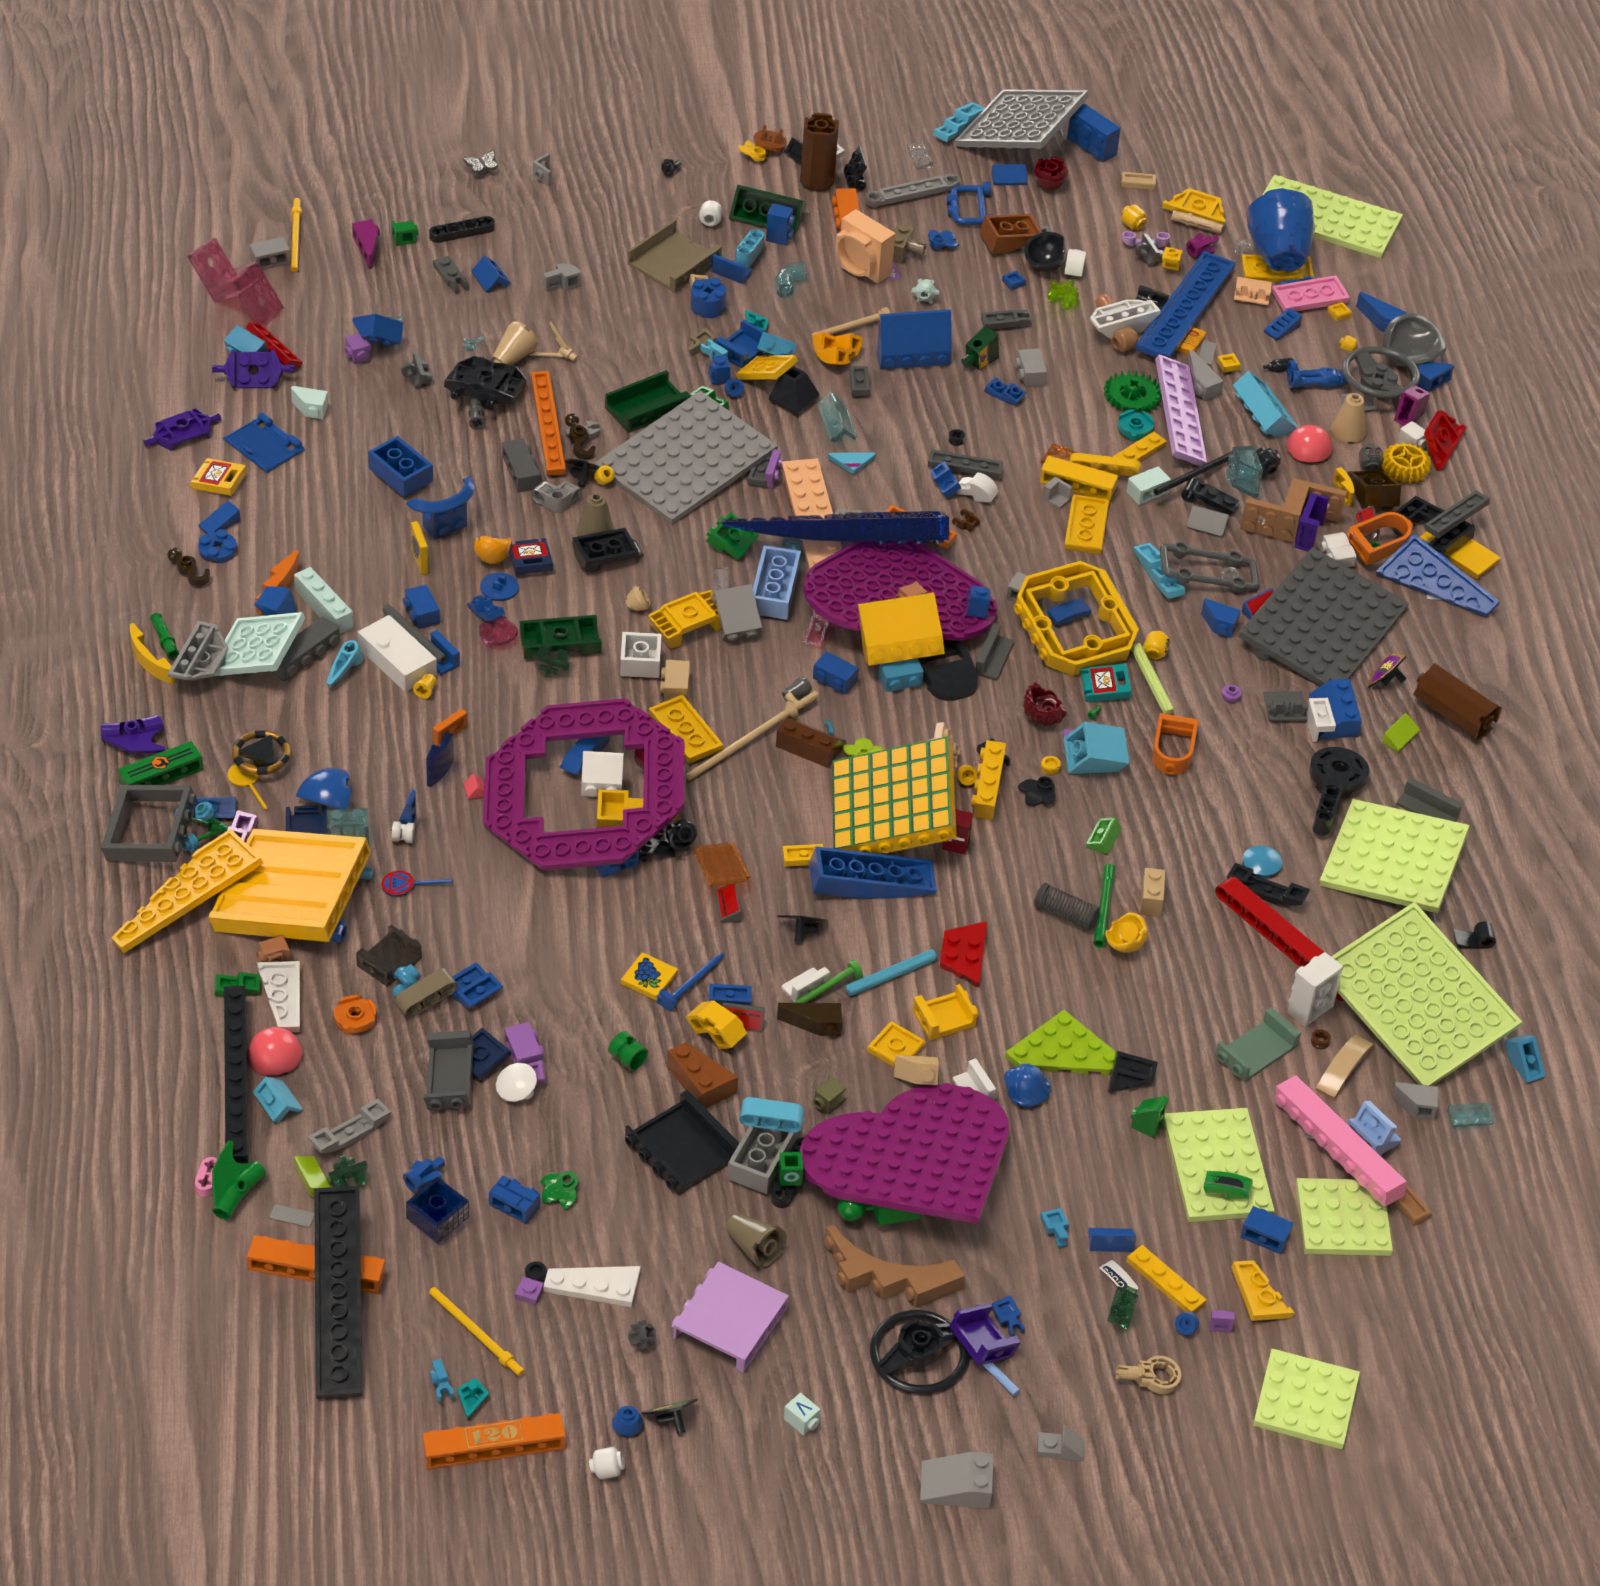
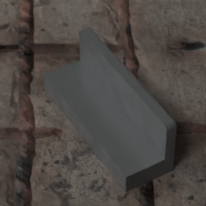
(993, 654)
(1428, 801)

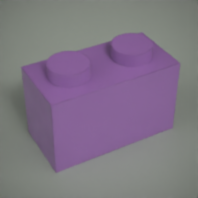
(523, 1043)

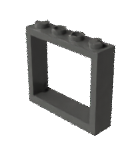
(169, 852)

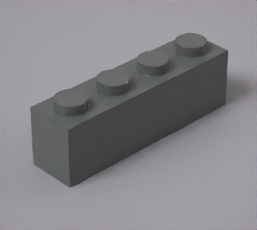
(308, 646)

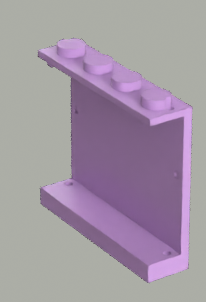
(732, 1313)

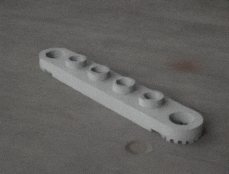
(912, 190)

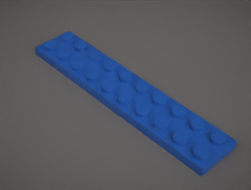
(1185, 305)

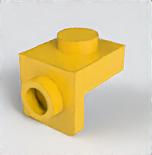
(1171, 258)

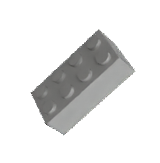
(757, 1157)

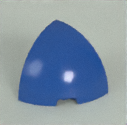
(327, 788)

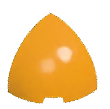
(836, 349)

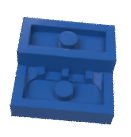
(475, 985)

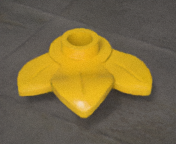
(756, 153)

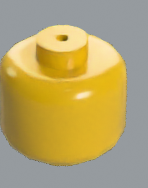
(1348, 343)
(604, 475)

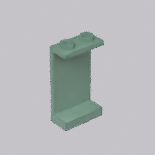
(1259, 1046)

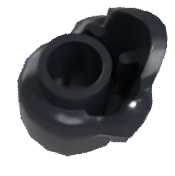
(1269, 460)
(681, 835)

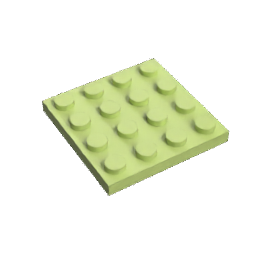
(1341, 1218)
(1306, 1398)

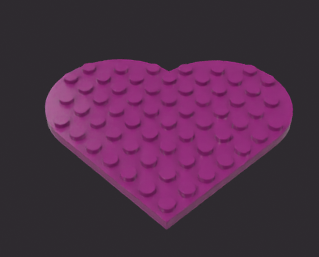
(877, 571)
(922, 1155)

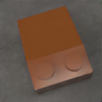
(1008, 232)

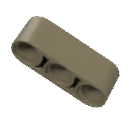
(426, 993)

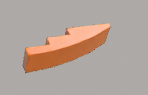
(282, 573)

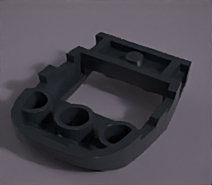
(952, 679)

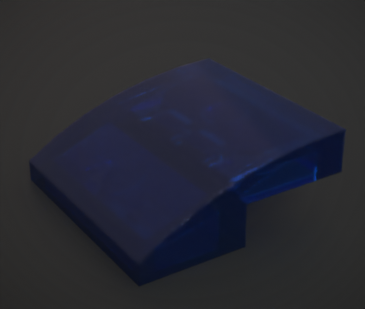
(440, 759)

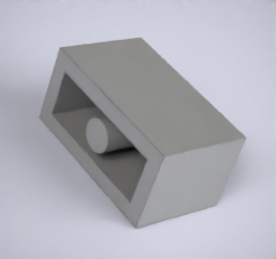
(270, 253)
(1031, 367)

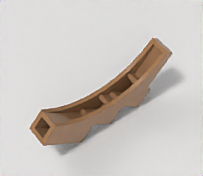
(887, 1279)

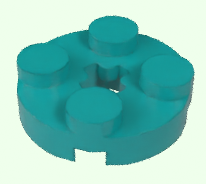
(1135, 424)

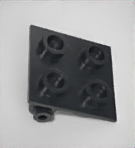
(855, 169)
(657, 846)

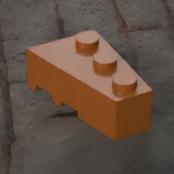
(701, 1075)

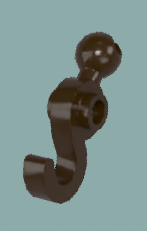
(578, 436)
(187, 566)

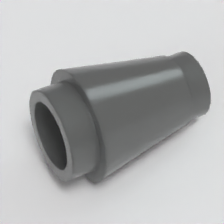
(798, 688)

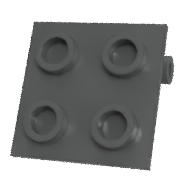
(1286, 706)

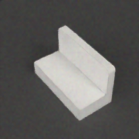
(1319, 717)
(805, 983)
(976, 1079)

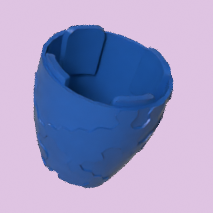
(1282, 228)

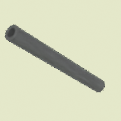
(436, 652)

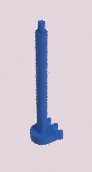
(669, 1001)

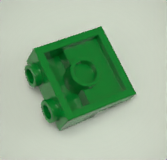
(730, 539)

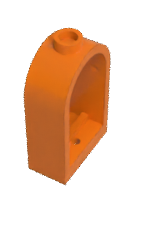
(1363, 547)
(1176, 726)

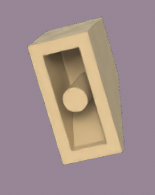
(917, 1069)

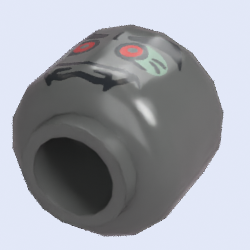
(1371, 457)

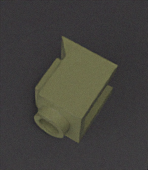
(829, 1095)

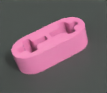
(204, 1176)

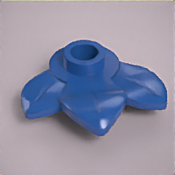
(941, 239)

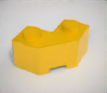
(717, 1021)

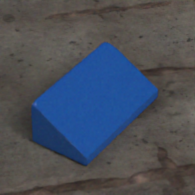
(1009, 174)

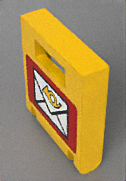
(214, 475)

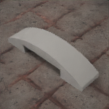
(351, 1131)

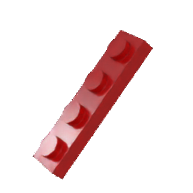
(283, 353)

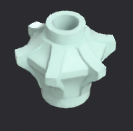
(925, 290)

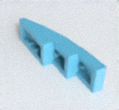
(959, 122)
(1151, 562)

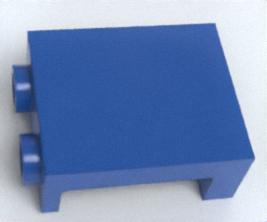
(742, 344)

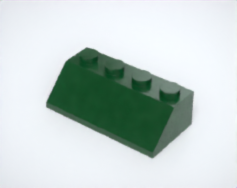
(753, 206)

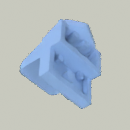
(1375, 1128)

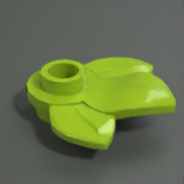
(861, 747)

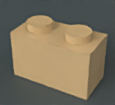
(676, 679)
(1152, 892)

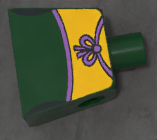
(982, 349)

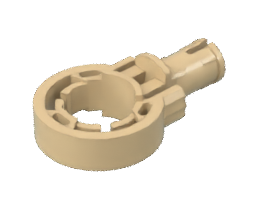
(1145, 1377)

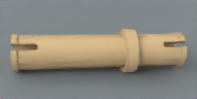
(1190, 219)

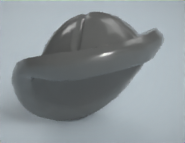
(1415, 338)

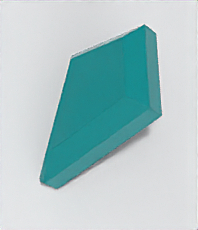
(757, 320)
(472, 1396)

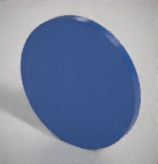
(499, 586)

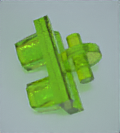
(1064, 291)

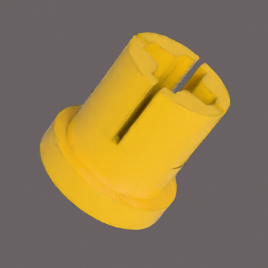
(424, 687)

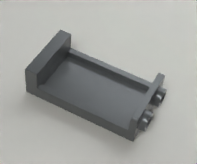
(449, 1070)

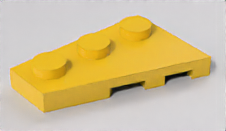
(1257, 1294)

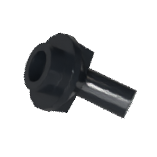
(668, 166)

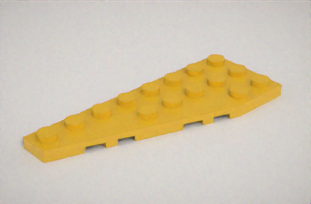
(208, 873)

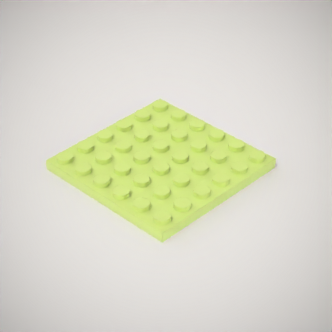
(1394, 855)

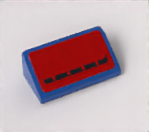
(1253, 604)

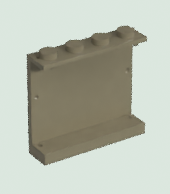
(671, 257)

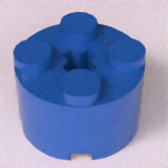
(708, 297)

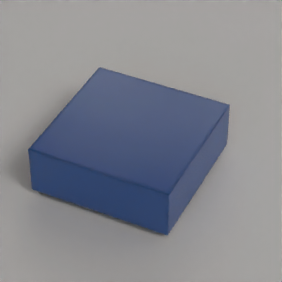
(1013, 280)

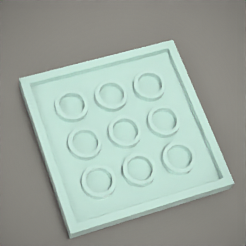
(259, 643)

